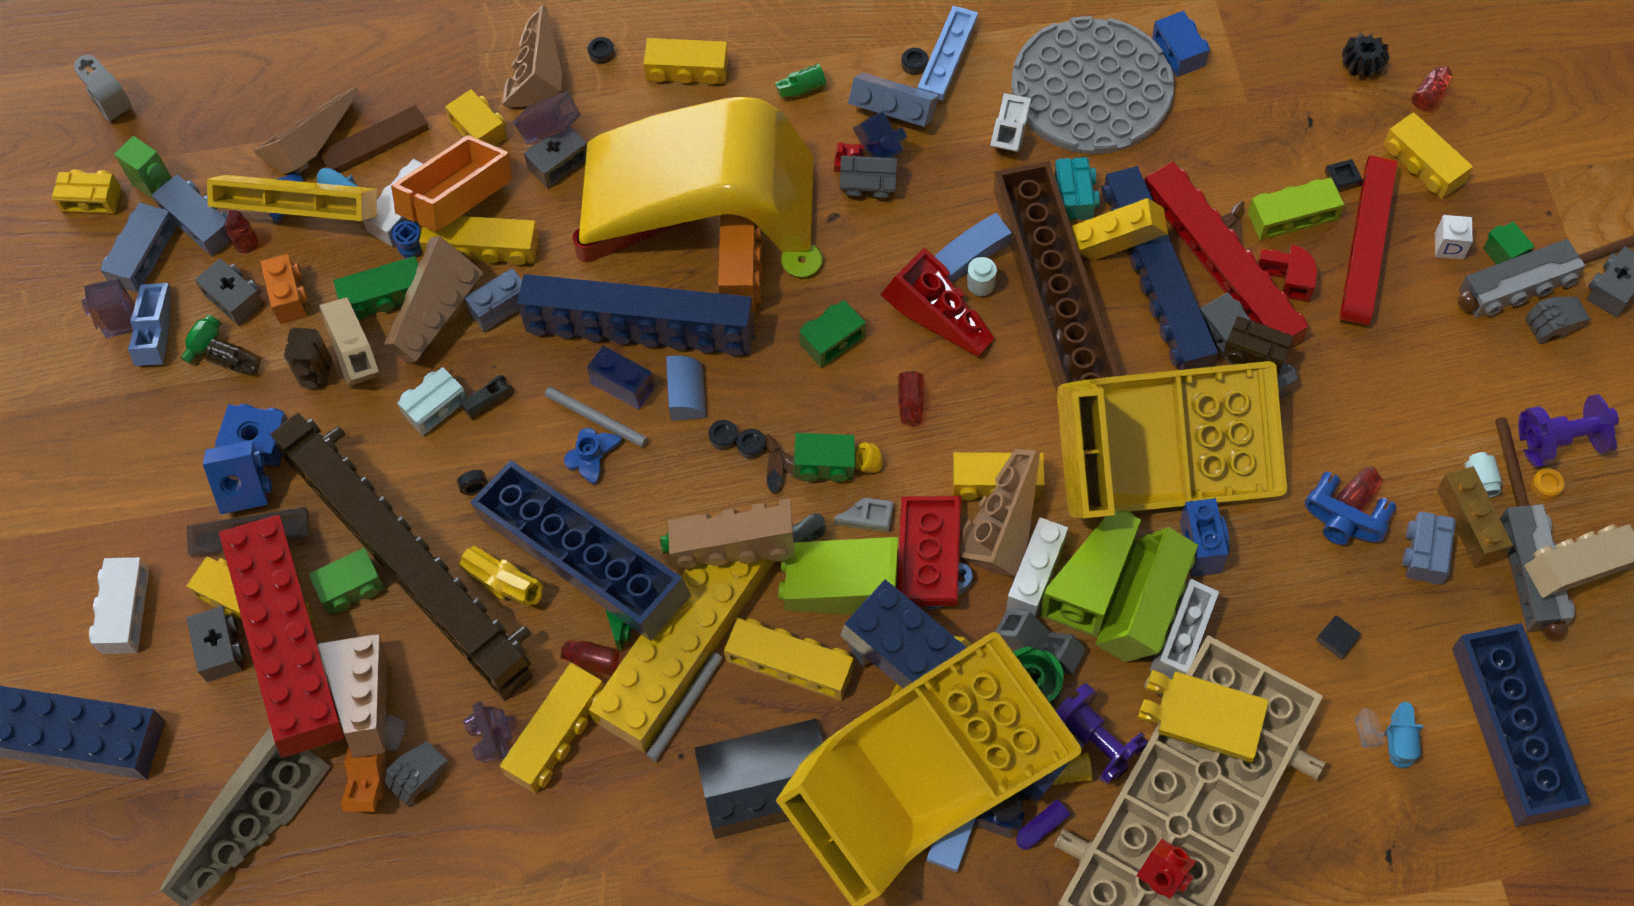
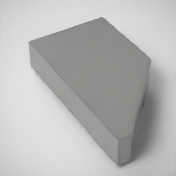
(868, 515)

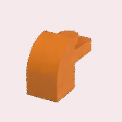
(364, 782)

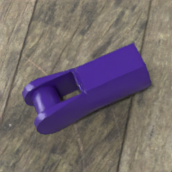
(1042, 825)

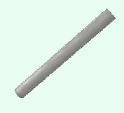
(596, 417)
(684, 706)

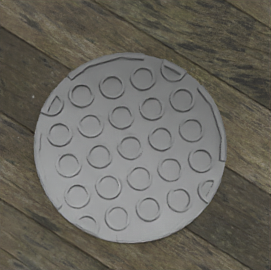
(1093, 84)

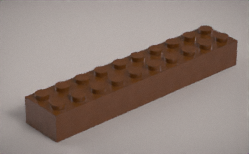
(1053, 275)

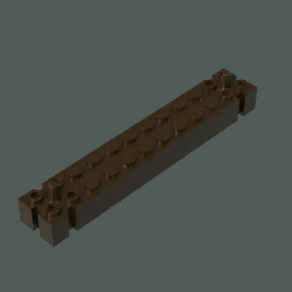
(404, 556)

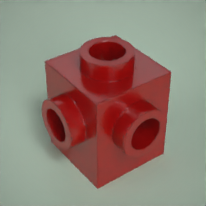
(1167, 869)

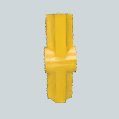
(501, 577)

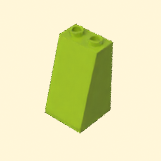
(837, 574)
(1089, 580)

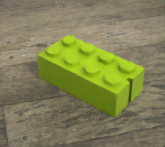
(1147, 595)

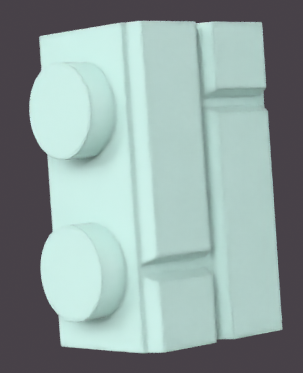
(431, 400)

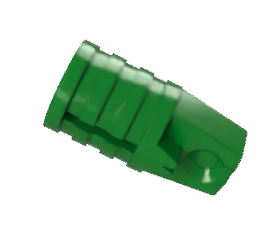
(801, 81)

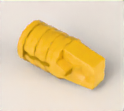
(1076, 771)

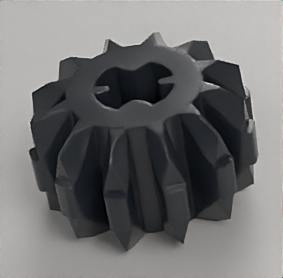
(1365, 55)

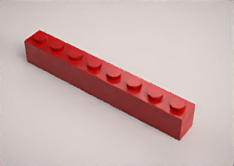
(1222, 253)

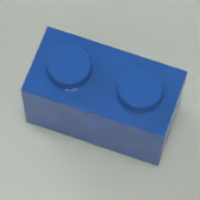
(1181, 43)

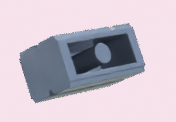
(495, 300)
(1429, 547)

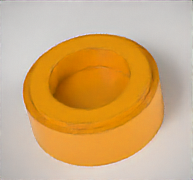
(1547, 483)

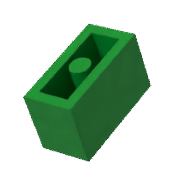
(832, 333)
(823, 456)

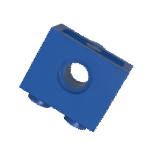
(246, 421)
(244, 463)
(1208, 529)

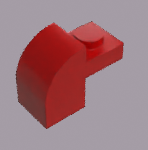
(1296, 268)

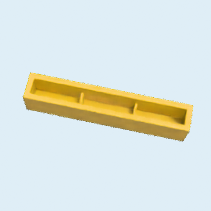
(292, 197)

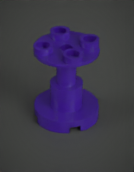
(1547, 434)
(1088, 726)

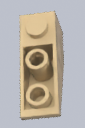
(349, 342)

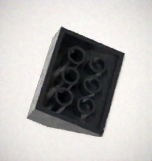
(749, 773)

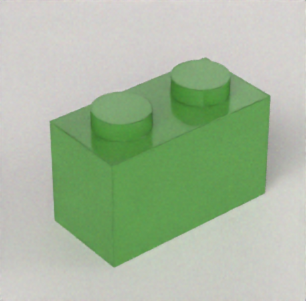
(142, 166)
(346, 581)

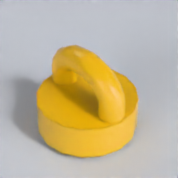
(868, 458)

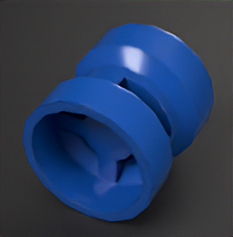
(407, 237)

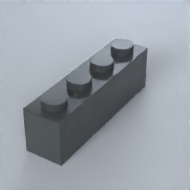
(1220, 318)

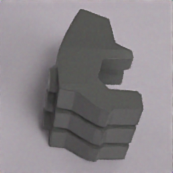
(1556, 317)
(415, 772)

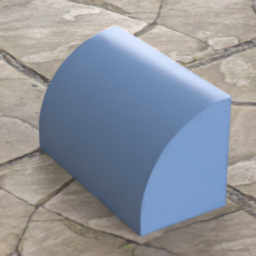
(685, 388)

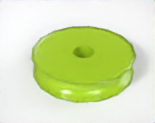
(813, 261)

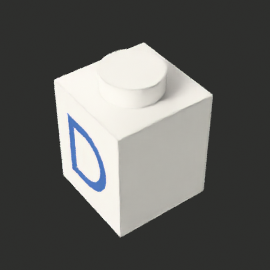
(1453, 237)

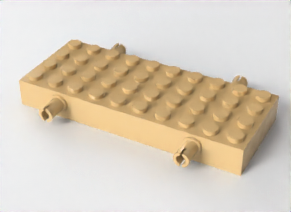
(1194, 794)

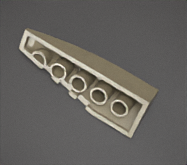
(251, 806)

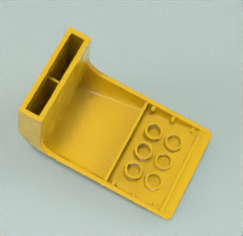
(698, 165)
(1171, 438)
(924, 766)

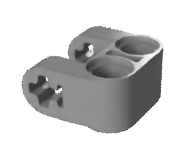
(102, 87)

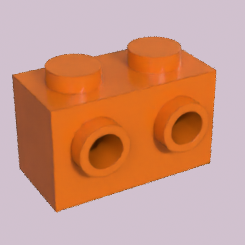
(284, 288)

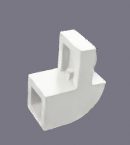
(1011, 123)

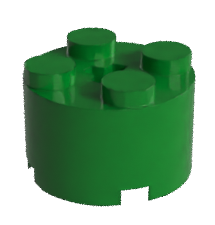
(1044, 670)

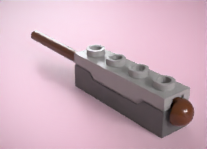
(1529, 276)
(1530, 531)

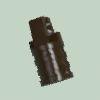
(232, 356)

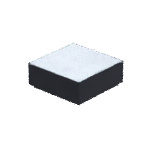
(1344, 175)
(1338, 637)

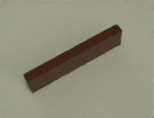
(374, 139)

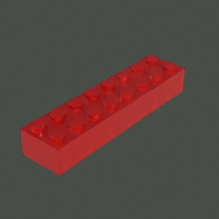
(280, 637)

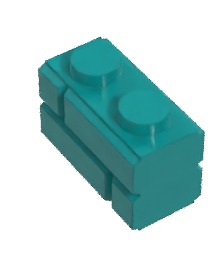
(1075, 185)

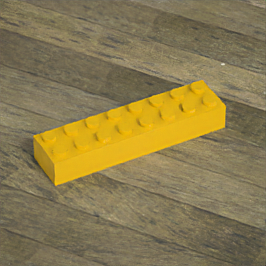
(662, 670)

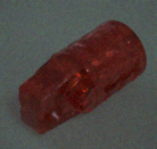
(1432, 89)
(240, 232)
(911, 397)
(1360, 488)
(591, 656)

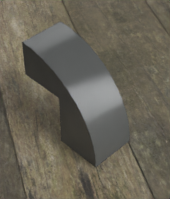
(1023, 629)

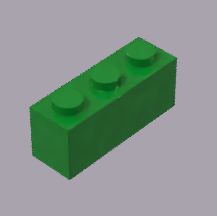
(377, 288)

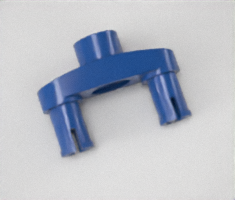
(1343, 520)

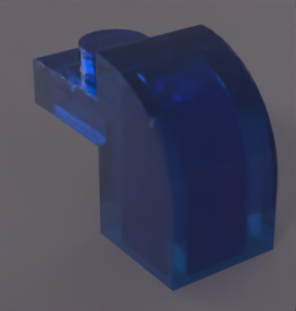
(879, 137)

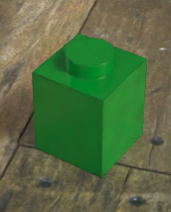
(1507, 243)

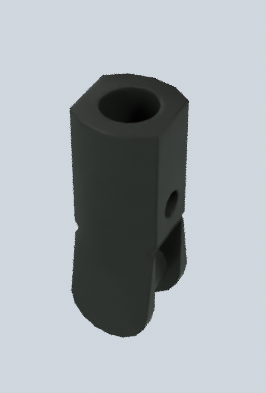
(483, 399)
(809, 528)

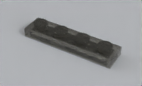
(205, 537)

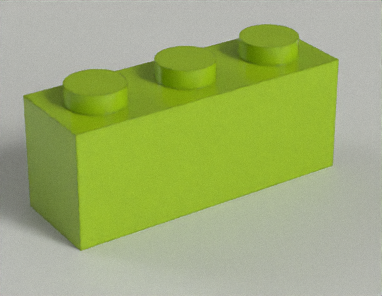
(1295, 208)

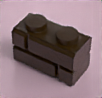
(1256, 343)
(308, 357)

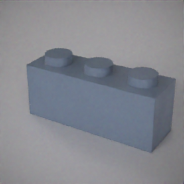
(893, 99)
(192, 214)
(139, 246)

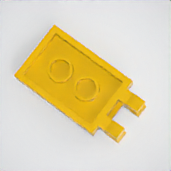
(1205, 714)

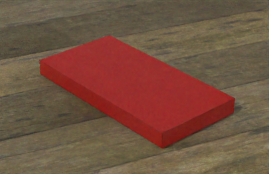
(929, 549)

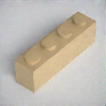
(1583, 560)

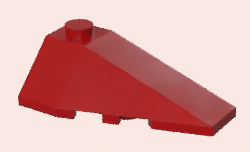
(930, 299)

